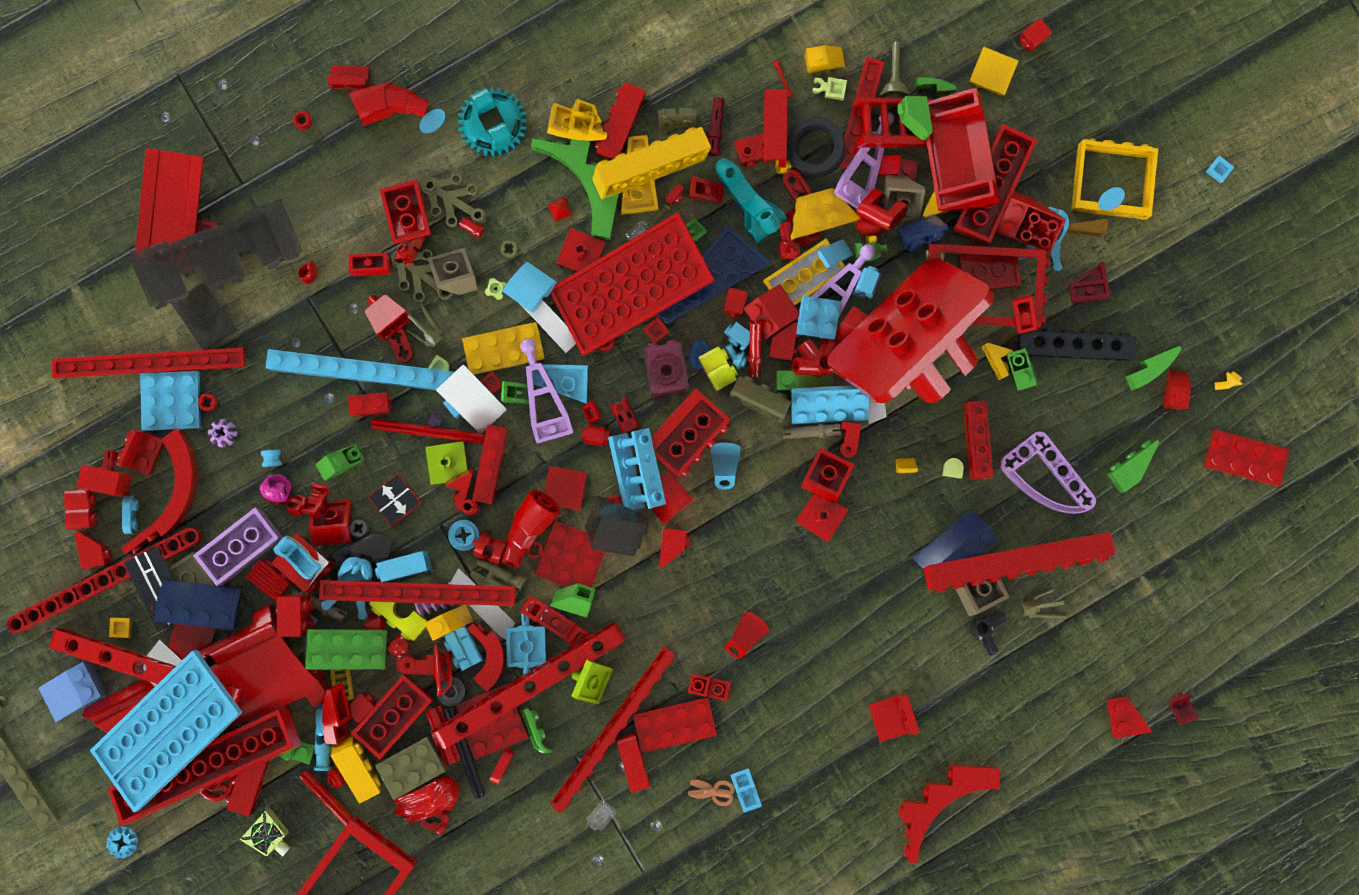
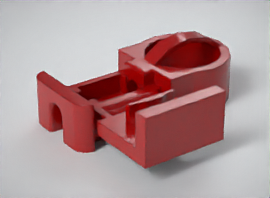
(312, 505)

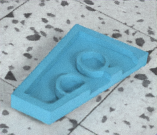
(567, 380)

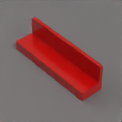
(775, 126)

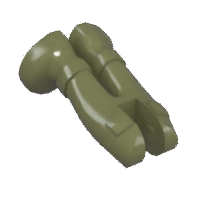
(500, 573)

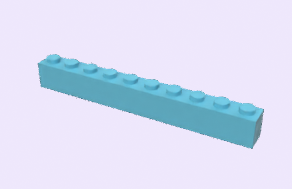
(356, 370)

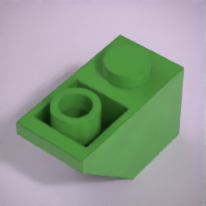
(1022, 369)
(339, 461)
(574, 599)

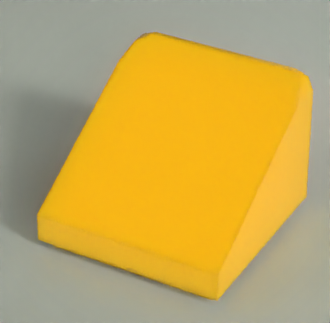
(906, 465)

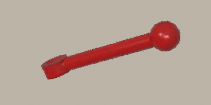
(777, 64)

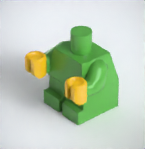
(871, 240)

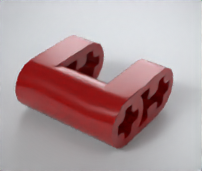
(870, 210)

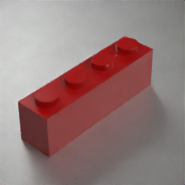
(621, 121)
(490, 464)
(247, 790)

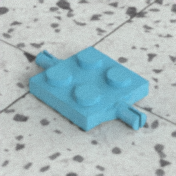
(525, 645)

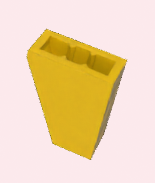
(449, 622)

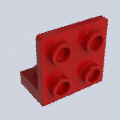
(140, 451)
(893, 717)

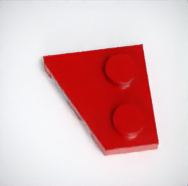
(1125, 718)

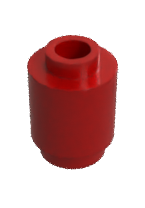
(868, 228)
(595, 435)

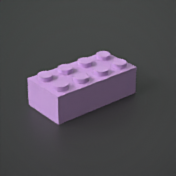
(238, 546)

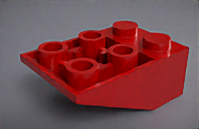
(1031, 222)

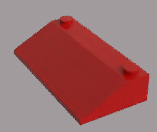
(961, 152)

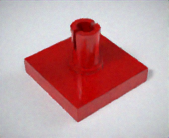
(580, 250)
(821, 517)

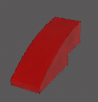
(335, 715)

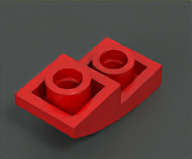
(709, 687)

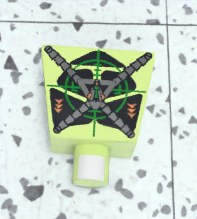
(267, 834)

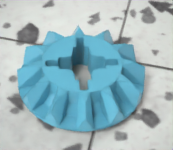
(456, 529)
(129, 838)

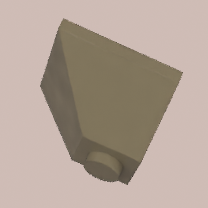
(907, 191)
(453, 272)

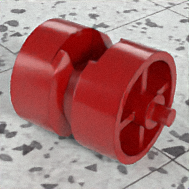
(488, 548)

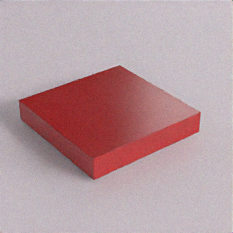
(566, 487)

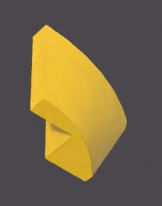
(576, 123)

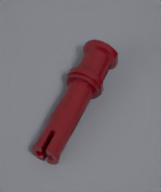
(714, 135)

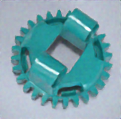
(500, 135)

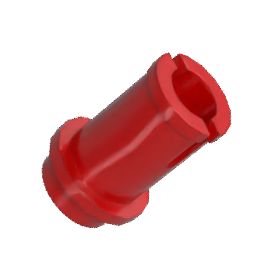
(472, 227)

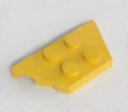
(820, 212)

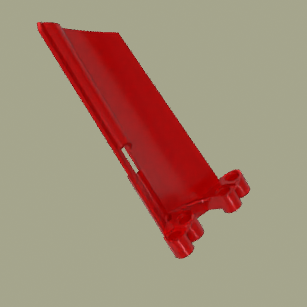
(249, 659)

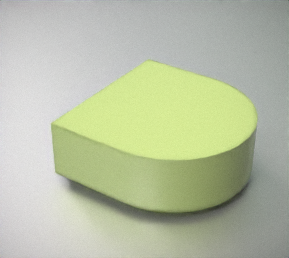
(439, 364)
(953, 468)

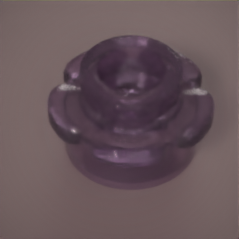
(434, 419)

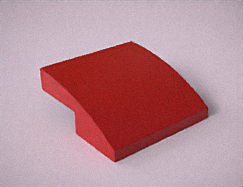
(190, 638)

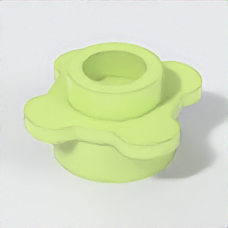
(490, 290)

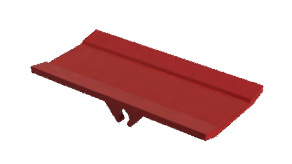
(168, 197)

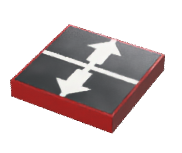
(394, 500)

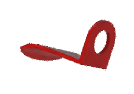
(747, 634)

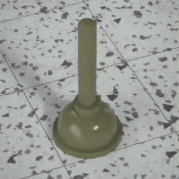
(895, 87)

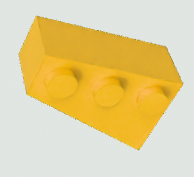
(356, 768)

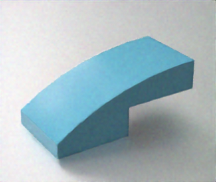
(835, 253)
(746, 790)

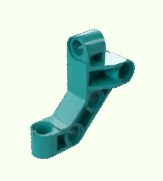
(760, 215)

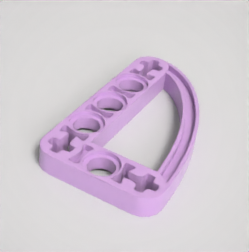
(1053, 466)

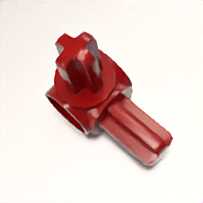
(787, 248)
(399, 648)

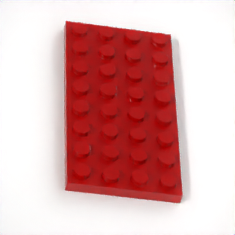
(631, 284)

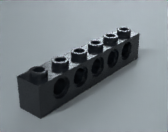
(1125, 342)

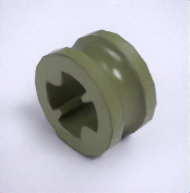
(503, 250)

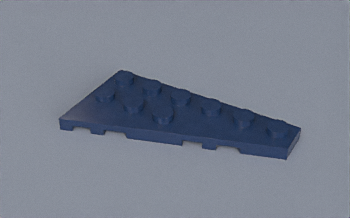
(730, 262)

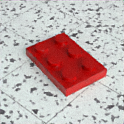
(993, 270)

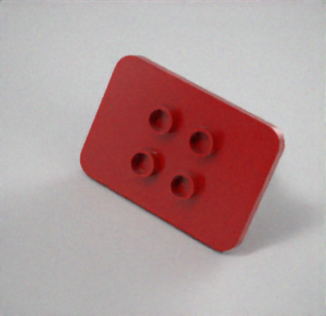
(910, 331)

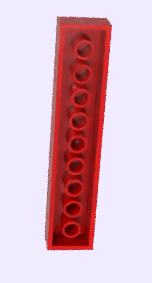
(218, 762)

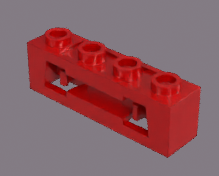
(978, 440)

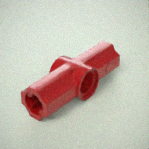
(437, 717)

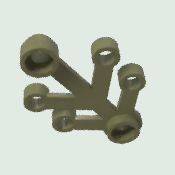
(450, 198)
(418, 273)

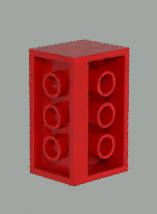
(684, 421)

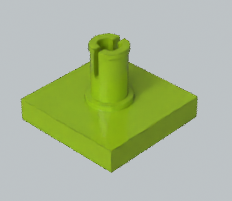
(446, 461)
(591, 681)

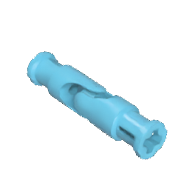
(322, 749)

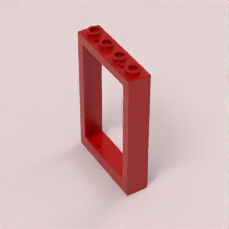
(1041, 278)
(375, 842)

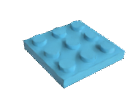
(170, 400)

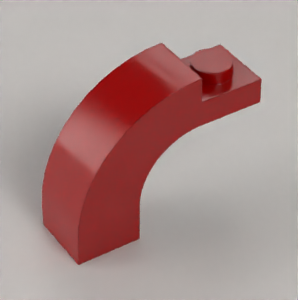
(495, 656)

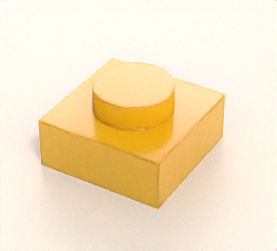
(120, 627)

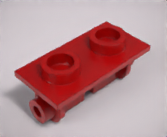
(406, 252)

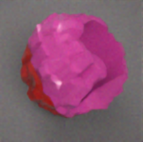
(275, 489)

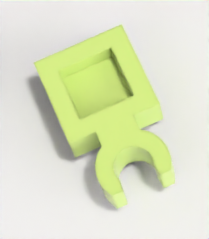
(833, 88)

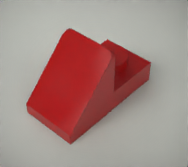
(896, 166)
(706, 191)
(1024, 314)
(460, 482)

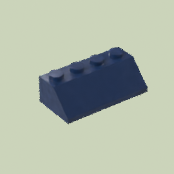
(962, 540)
(198, 605)

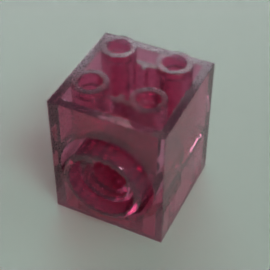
(663, 357)

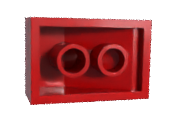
(405, 211)

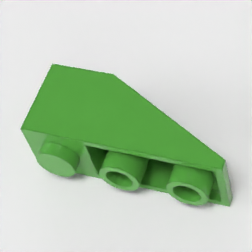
(1132, 470)

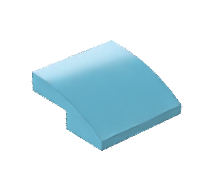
(529, 286)

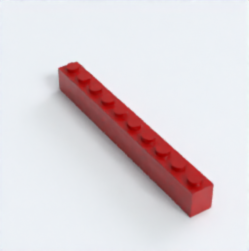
(1019, 561)

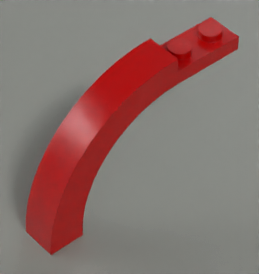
(183, 492)

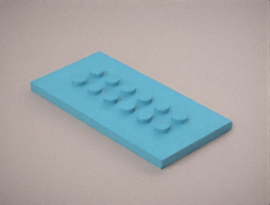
(165, 731)

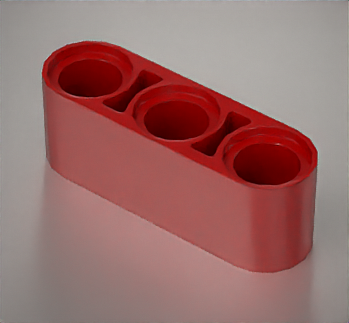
(633, 762)

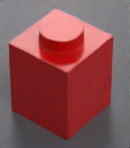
(1035, 35)
(735, 303)
(362, 706)

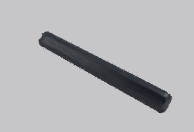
(467, 759)

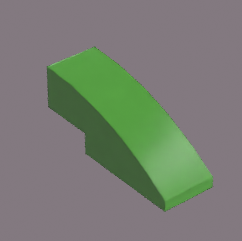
(1152, 368)

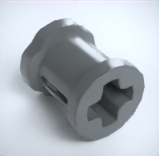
(366, 528)

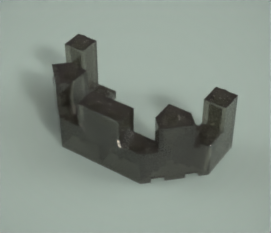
(214, 254)

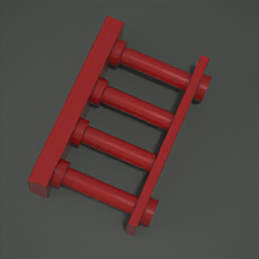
(885, 139)

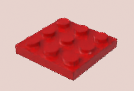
(569, 557)
(497, 734)

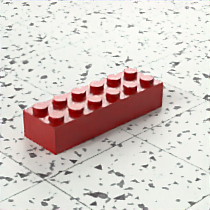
(1009, 155)

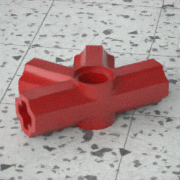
(814, 358)

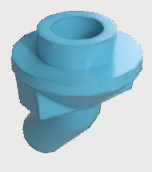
(739, 360)

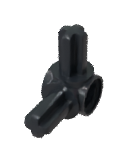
(988, 624)

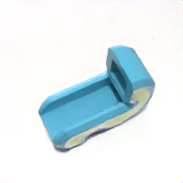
(298, 557)

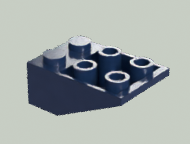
(921, 232)

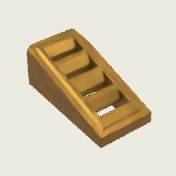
(1090, 228)

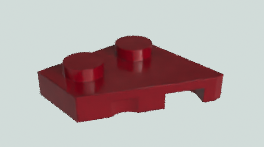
(1090, 286)

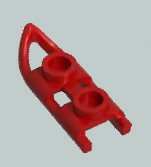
(621, 409)
(439, 672)

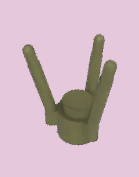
(432, 338)
(1030, 606)

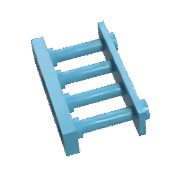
(627, 474)

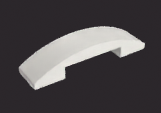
(553, 326)

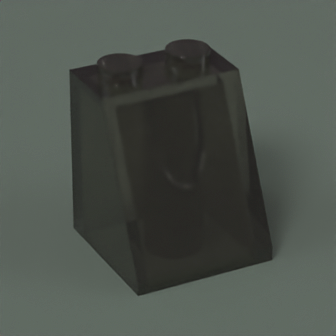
(615, 527)

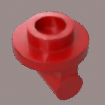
(335, 778)

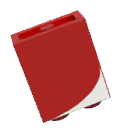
(307, 586)

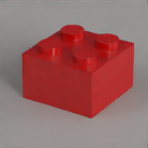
(827, 475)
(294, 615)

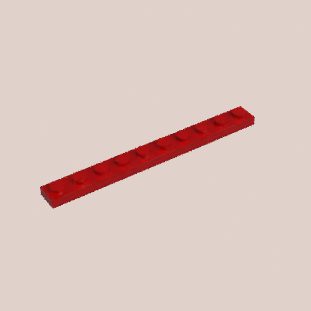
(148, 363)
(417, 593)
(609, 733)

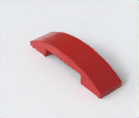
(553, 620)

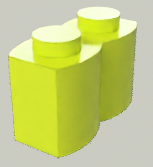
(717, 368)

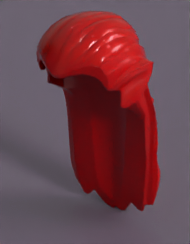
(428, 800)

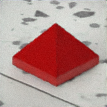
(559, 209)
(592, 412)
(374, 622)

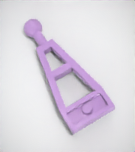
(850, 191)
(866, 253)
(551, 428)

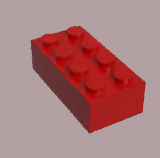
(393, 716)

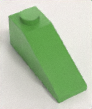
(787, 380)

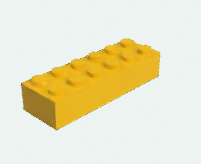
(651, 162)

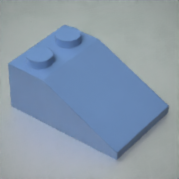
(73, 690)

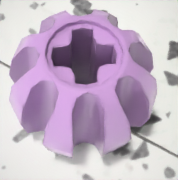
(216, 434)

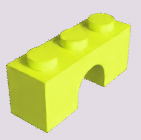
(411, 626)

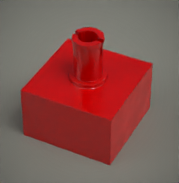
(105, 478)

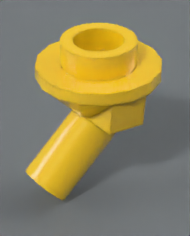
(1233, 379)

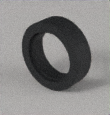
(809, 125)

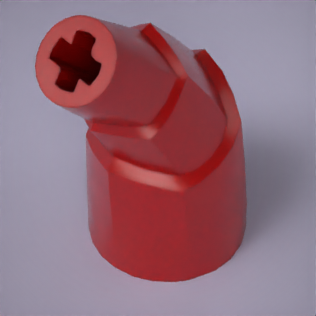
(384, 100)
(529, 521)

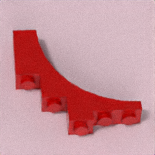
(919, 814)

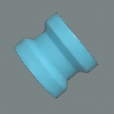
(271, 458)

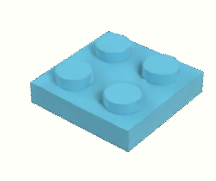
(818, 317)

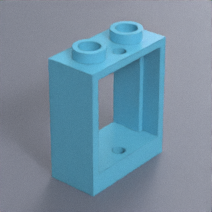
(403, 566)

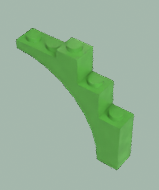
(576, 159)

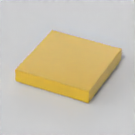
(993, 71)

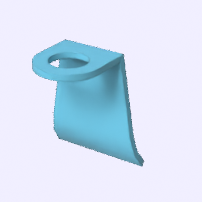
(725, 463)

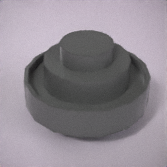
(454, 694)

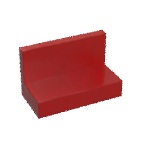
(348, 77)

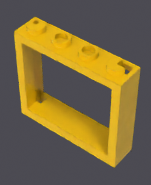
(1127, 149)

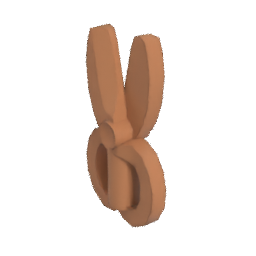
(708, 791)

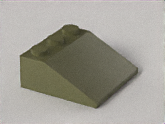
(760, 399)

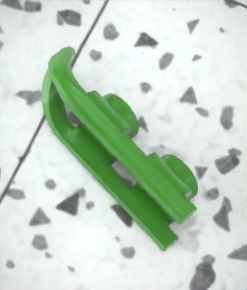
(536, 734)

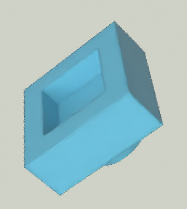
(1219, 169)

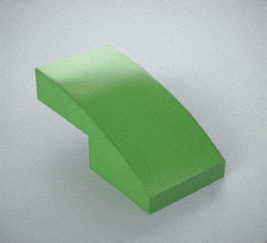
(940, 87)

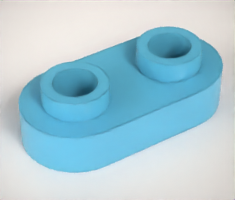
(129, 508)

